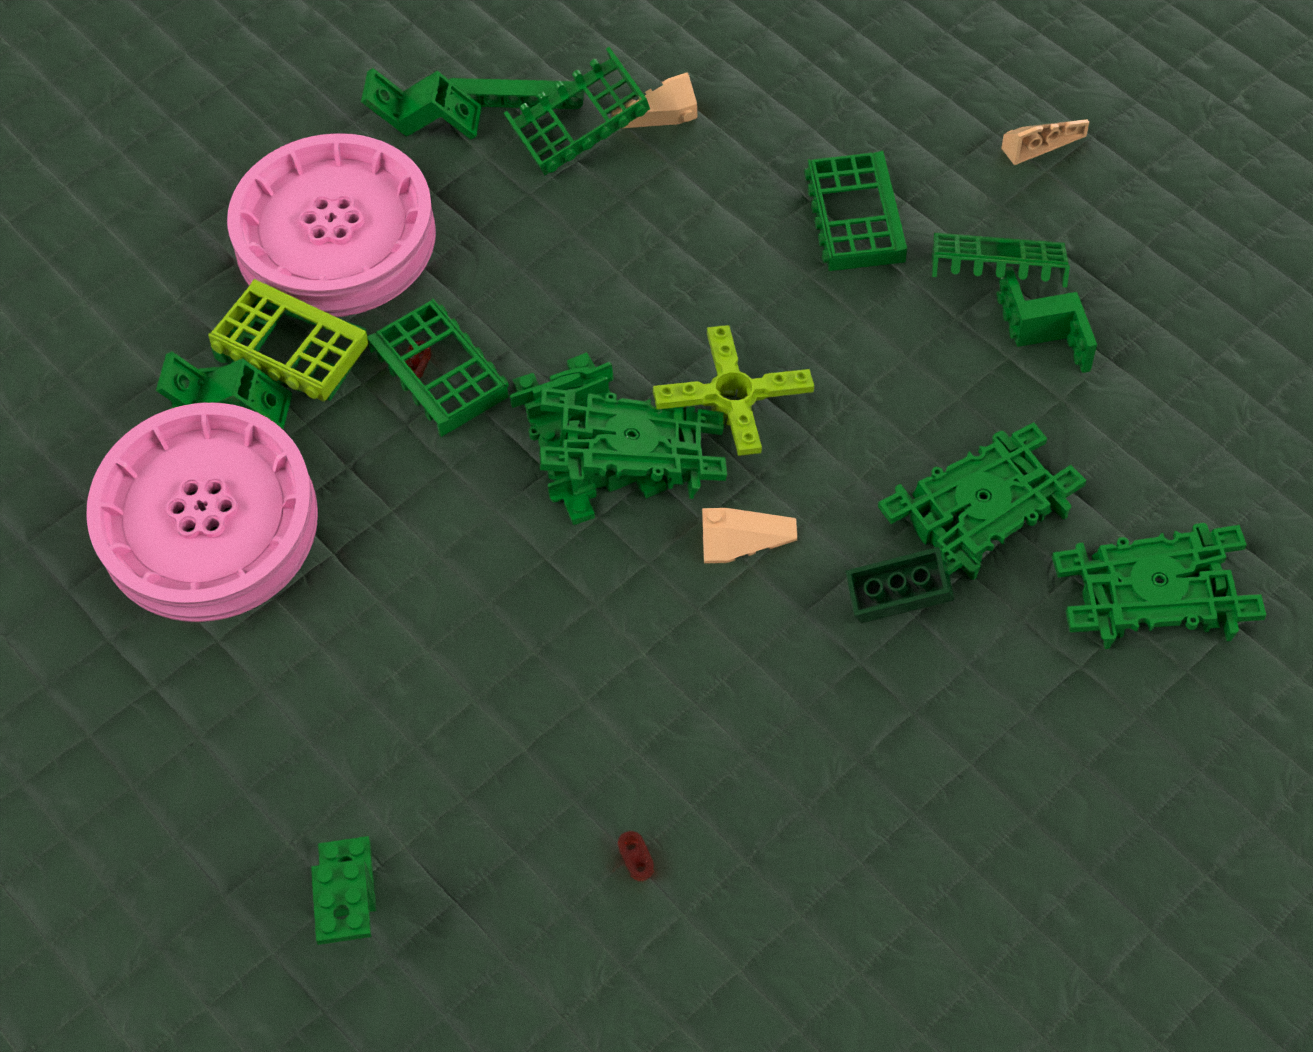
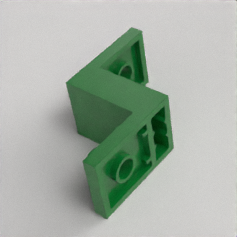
(421, 103)
(1047, 320)
(232, 384)
(343, 890)

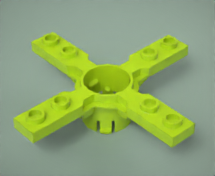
(726, 383)

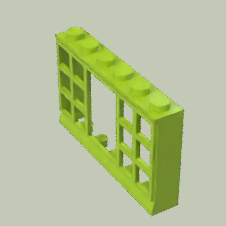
(273, 368)

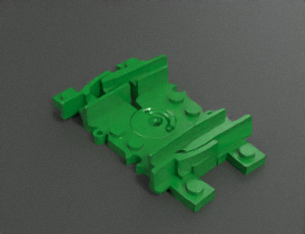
(546, 429)
(663, 442)
(1015, 489)
(1124, 592)

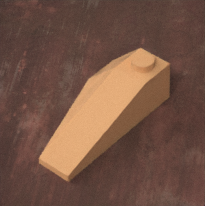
(668, 104)
(1039, 139)
(736, 532)

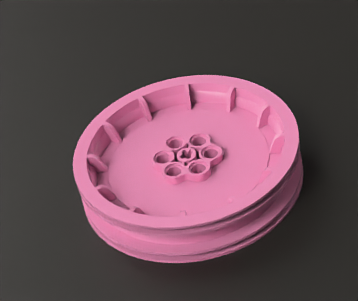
(333, 222)
(202, 571)

